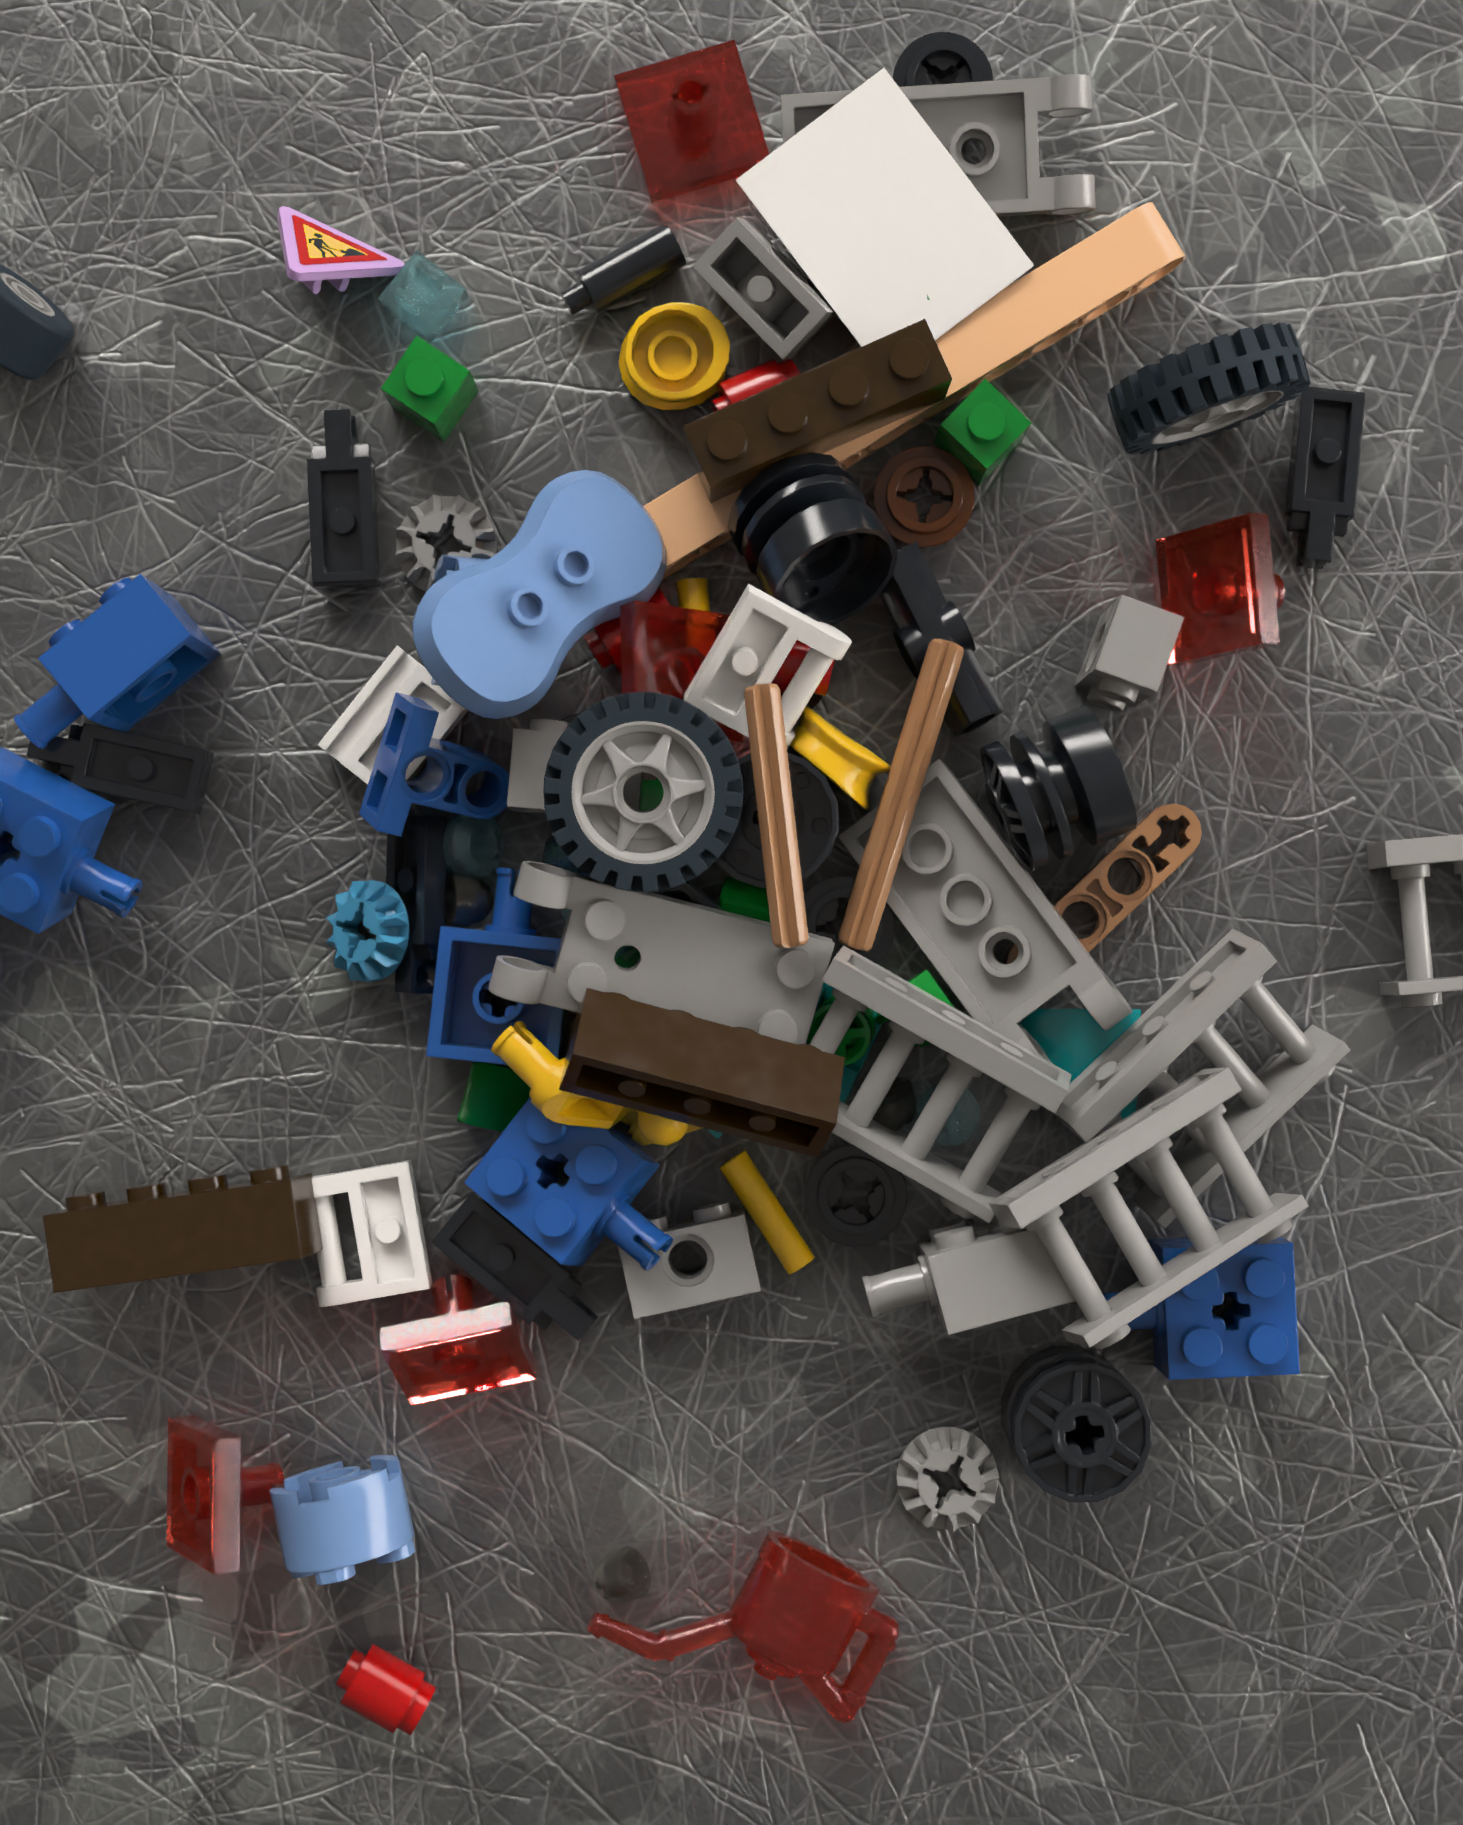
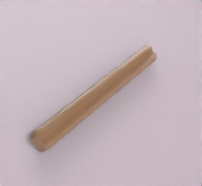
(900, 794)

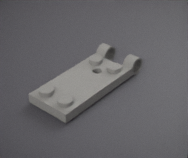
(1004, 121)
(966, 892)
(689, 957)

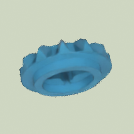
(385, 916)

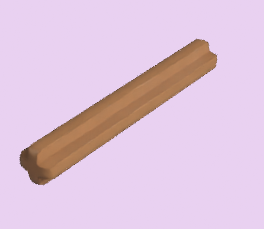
(776, 815)

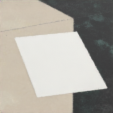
(884, 217)

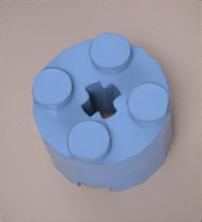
(343, 1518)

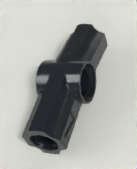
(925, 615)

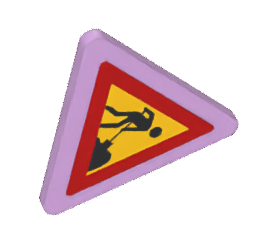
(323, 253)

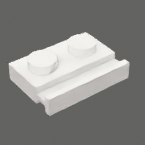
(360, 728)

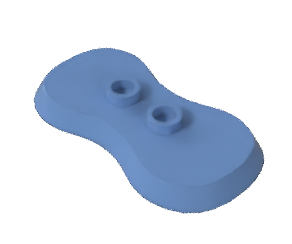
(507, 623)

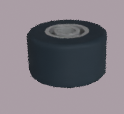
(30, 327)

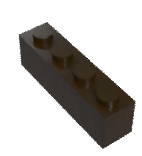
(818, 409)
(703, 1073)
(182, 1231)

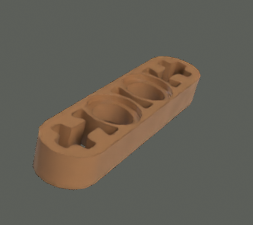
(1097, 893)

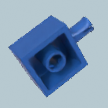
(118, 661)
(50, 847)
(461, 1017)
(595, 1203)
(1251, 1338)

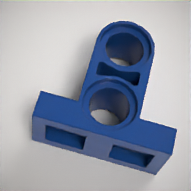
(442, 783)

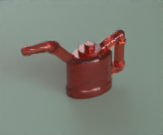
(793, 1619)

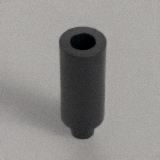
(625, 271)

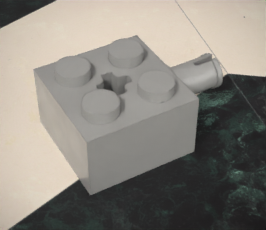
(973, 1276)

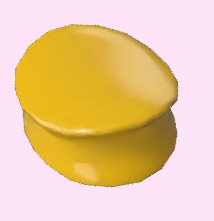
(674, 356)
(837, 756)

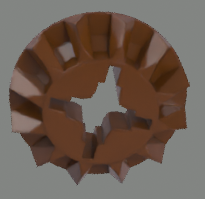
(946, 479)

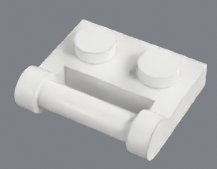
(751, 653)
(385, 1229)

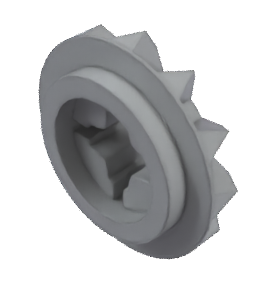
(431, 518)
(937, 1451)

